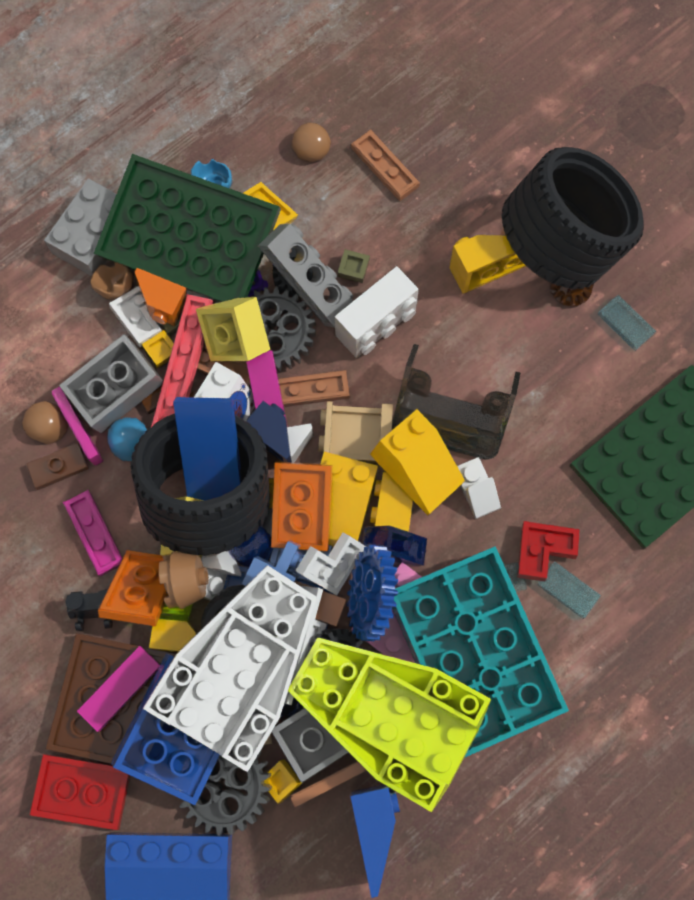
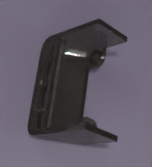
(461, 424)

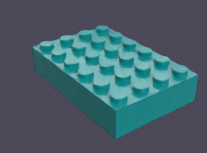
(477, 632)

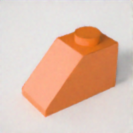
(162, 297)

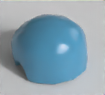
(213, 172)
(124, 436)

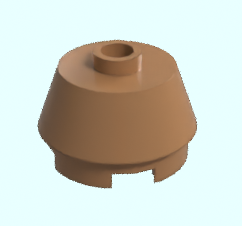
(183, 579)

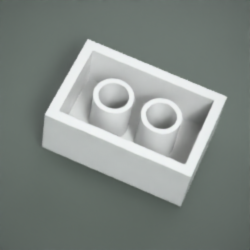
(376, 312)

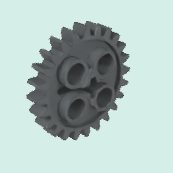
(292, 341)
(216, 811)

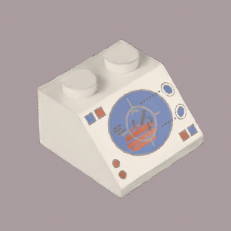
(227, 384)

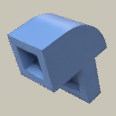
(289, 558)

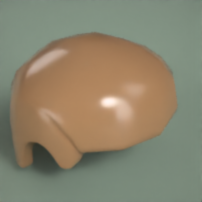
(311, 142)
(112, 281)
(44, 422)

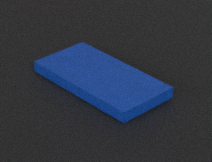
(208, 446)

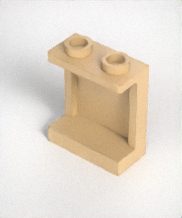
(354, 430)

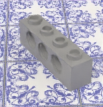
(277, 248)

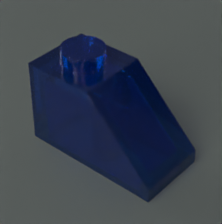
(404, 545)

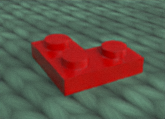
(539, 542)

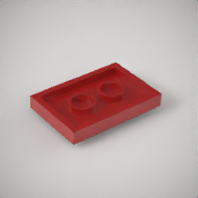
(80, 792)

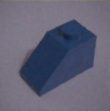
(273, 429)

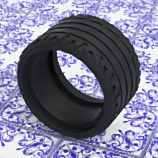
(572, 218)
(199, 525)

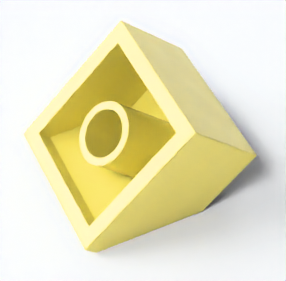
(233, 330)

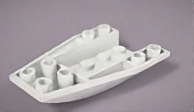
(237, 669)

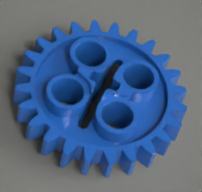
(372, 593)

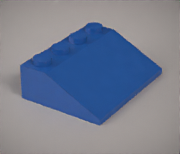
(163, 753)
(375, 824)
(167, 866)

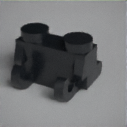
(85, 607)

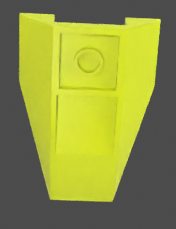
(392, 716)

